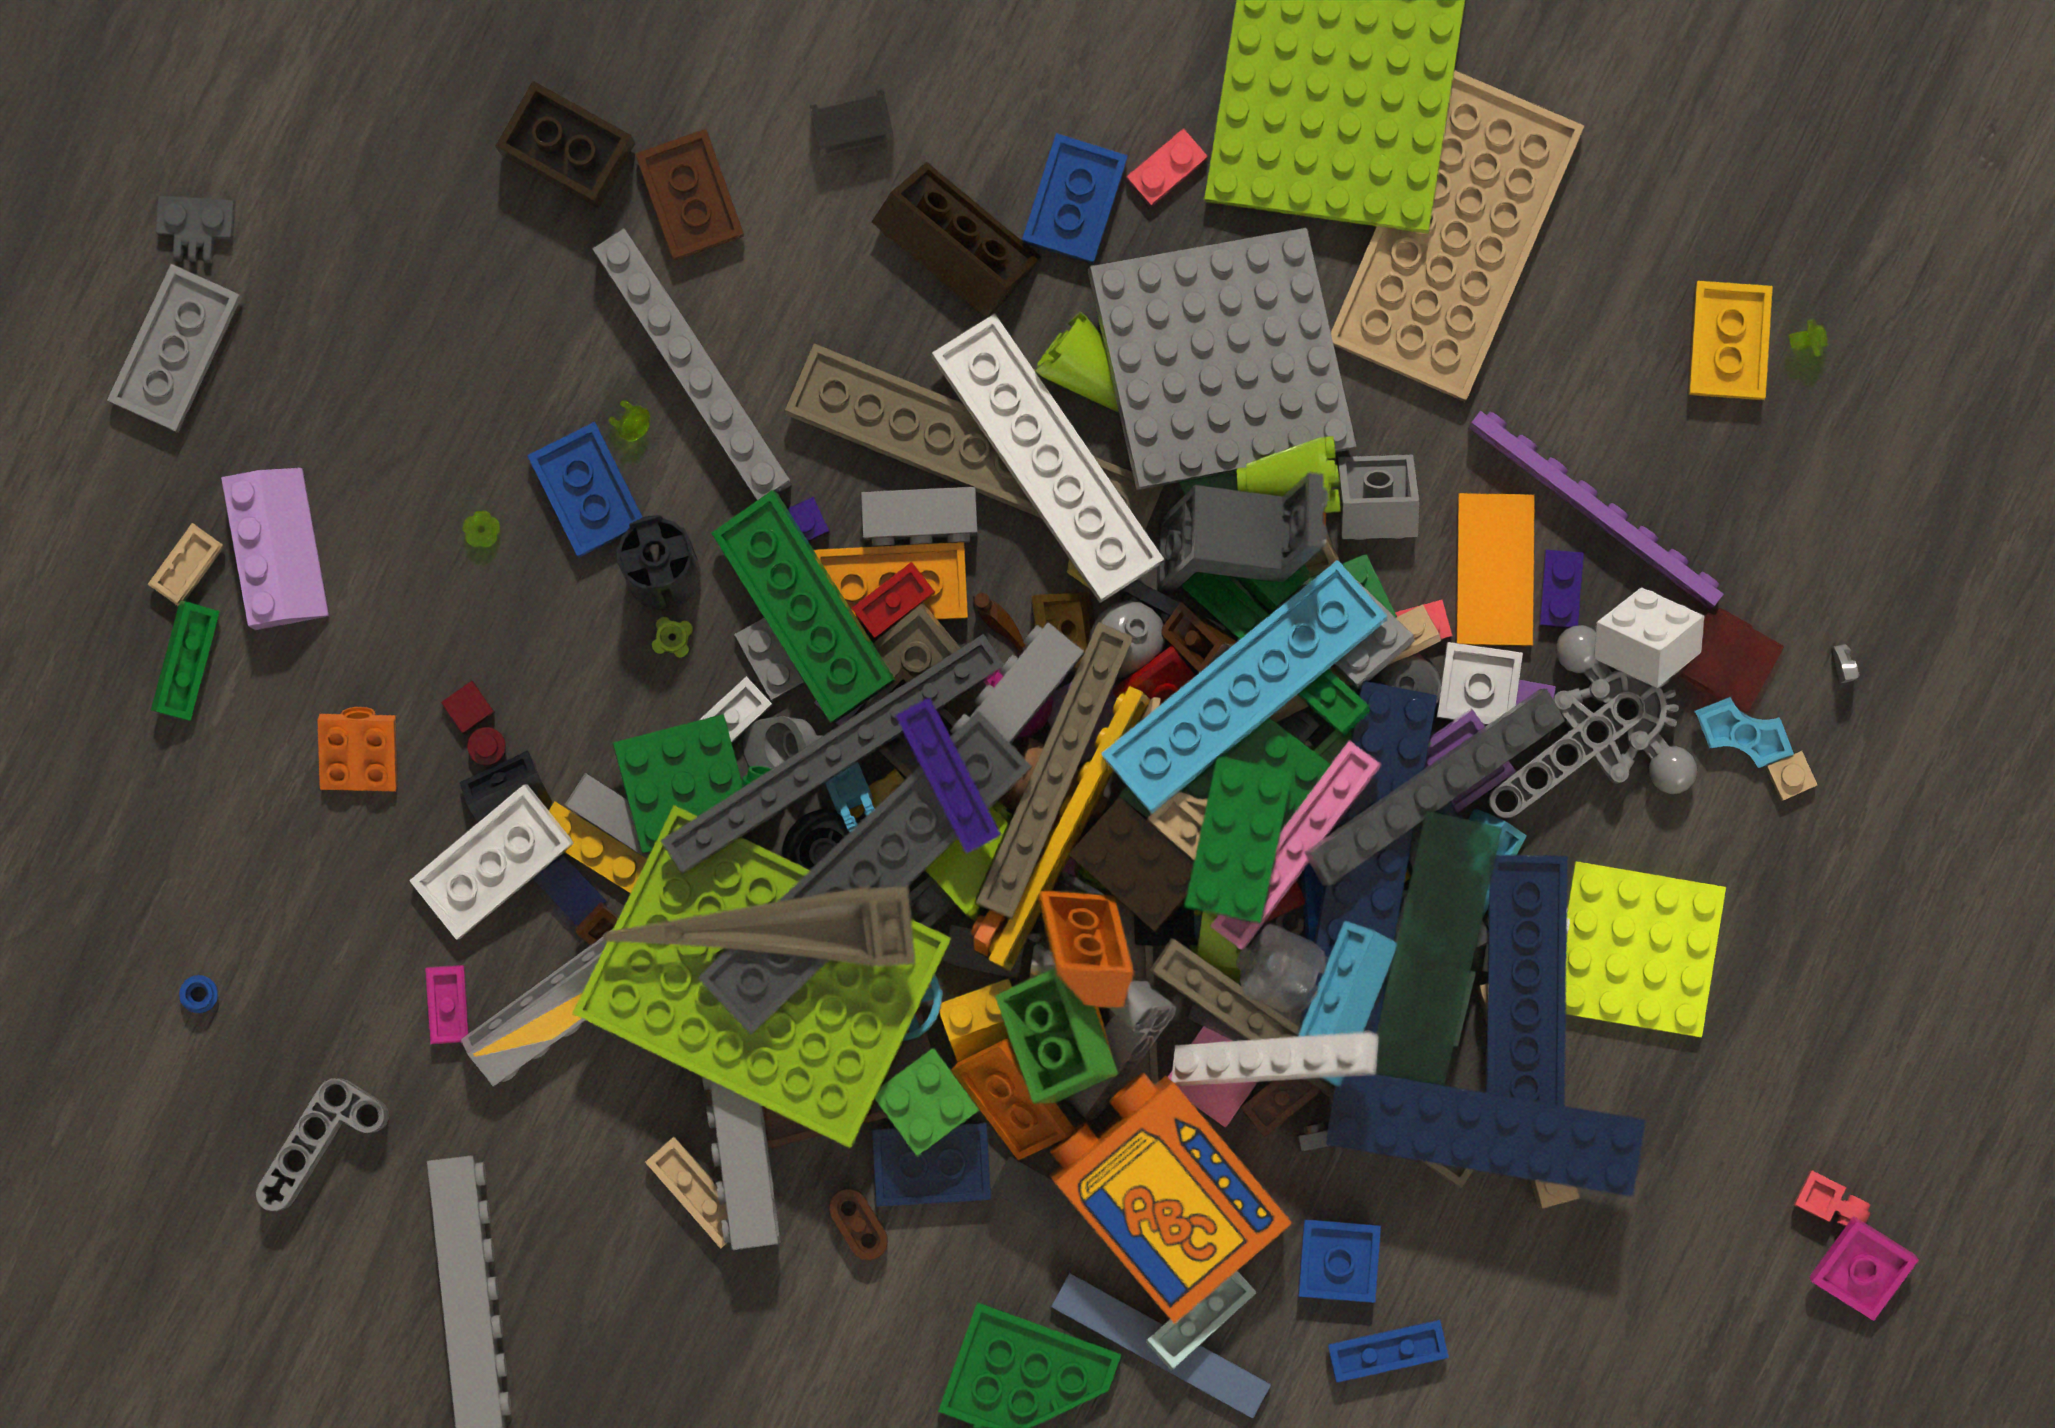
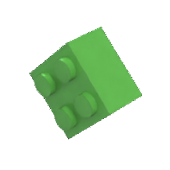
(925, 1102)

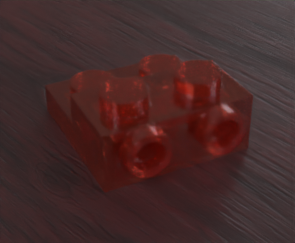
(1732, 659)

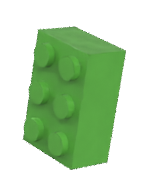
(1055, 1038)

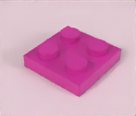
(1863, 1268)

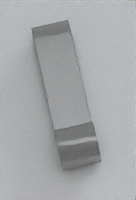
(1129, 1037)
(313, 1148)

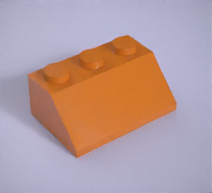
(1088, 946)

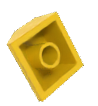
(975, 1020)

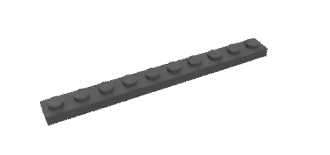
(828, 756)

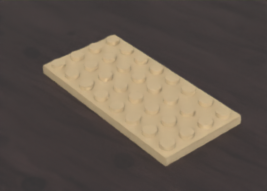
(1438, 297)

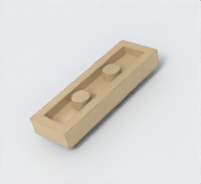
(690, 1186)

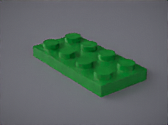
(1238, 840)

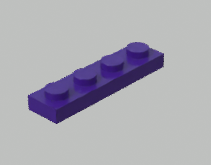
(948, 775)

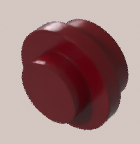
(486, 746)

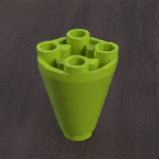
(1284, 469)

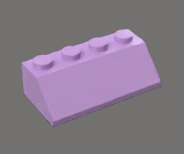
(275, 547)

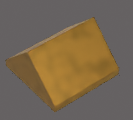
(1068, 614)

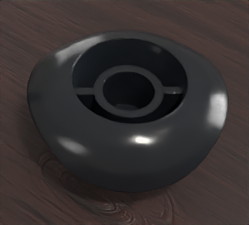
(813, 837)

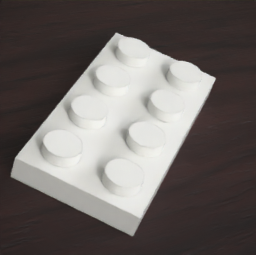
(491, 861)

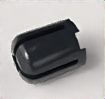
(675, 570)

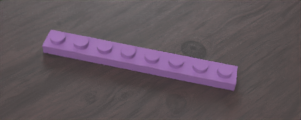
(1609, 518)

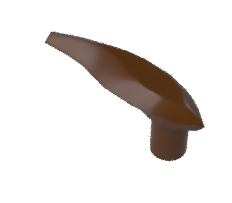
(998, 619)

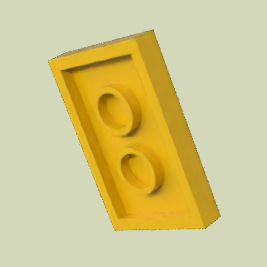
(1730, 340)

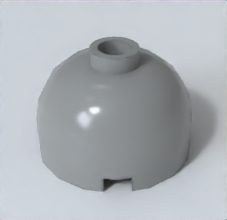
(1140, 623)

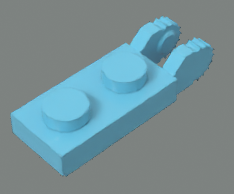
(849, 791)

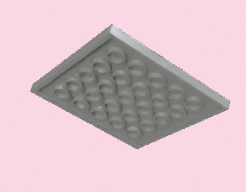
(1219, 356)

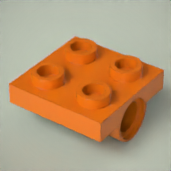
(357, 751)

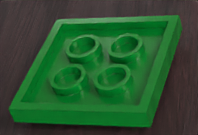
(677, 767)

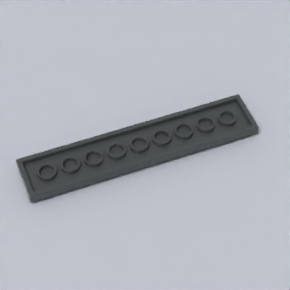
(881, 852)

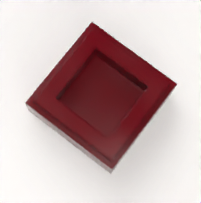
(467, 707)

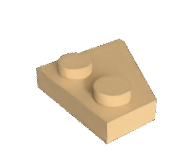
(1180, 822)

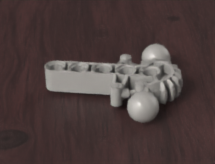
(1670, 767)

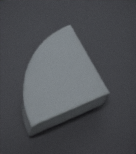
(1846, 669)

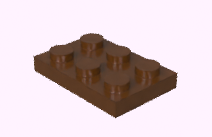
(689, 194)

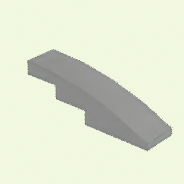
(605, 810)

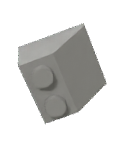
(1378, 497)

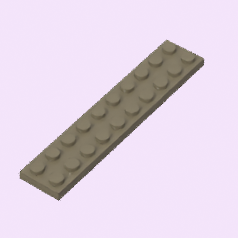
(922, 429)

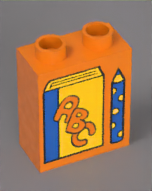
(1167, 1194)

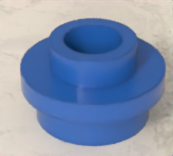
(188, 988)

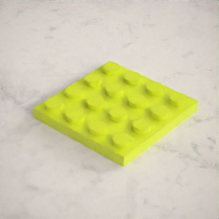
(1641, 948)

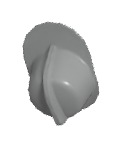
(776, 740)

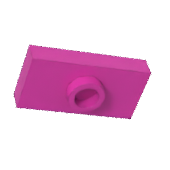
(447, 1004)

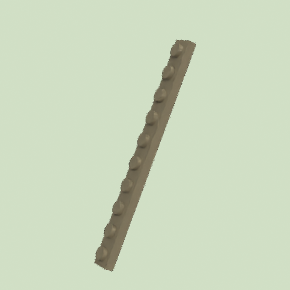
(1246, 1016)

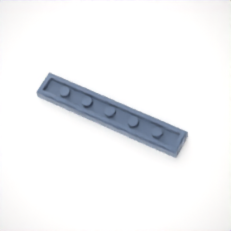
(1132, 1330)

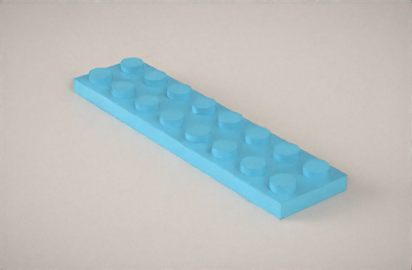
(1244, 686)

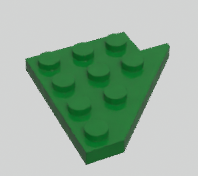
(1022, 1372)

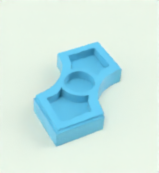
(1728, 726)

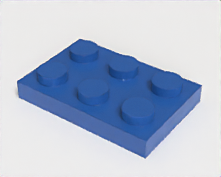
(1074, 198)
(585, 489)

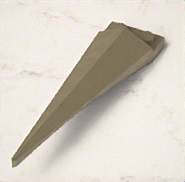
(843, 926)

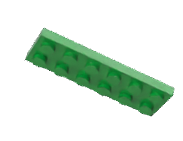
(803, 606)

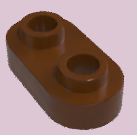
(858, 1224)

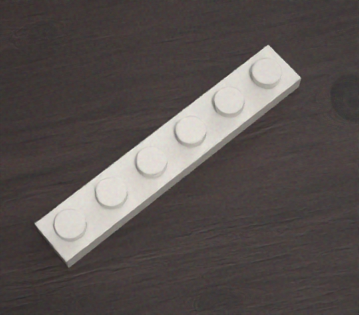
(1275, 1059)

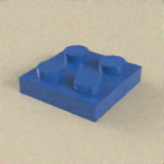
(1339, 1261)

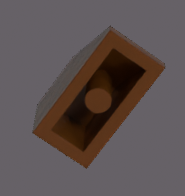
(1196, 636)

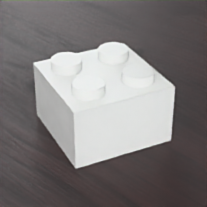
(1649, 637)

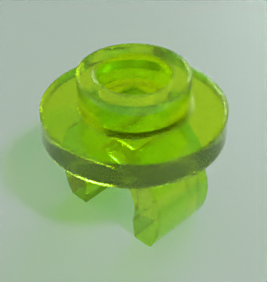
(1813, 337)
(633, 423)

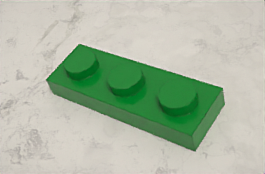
(185, 660)

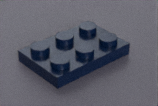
(945, 1172)

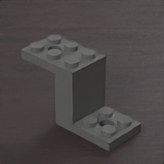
(1241, 533)

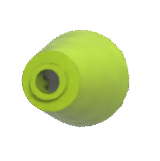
(1080, 363)

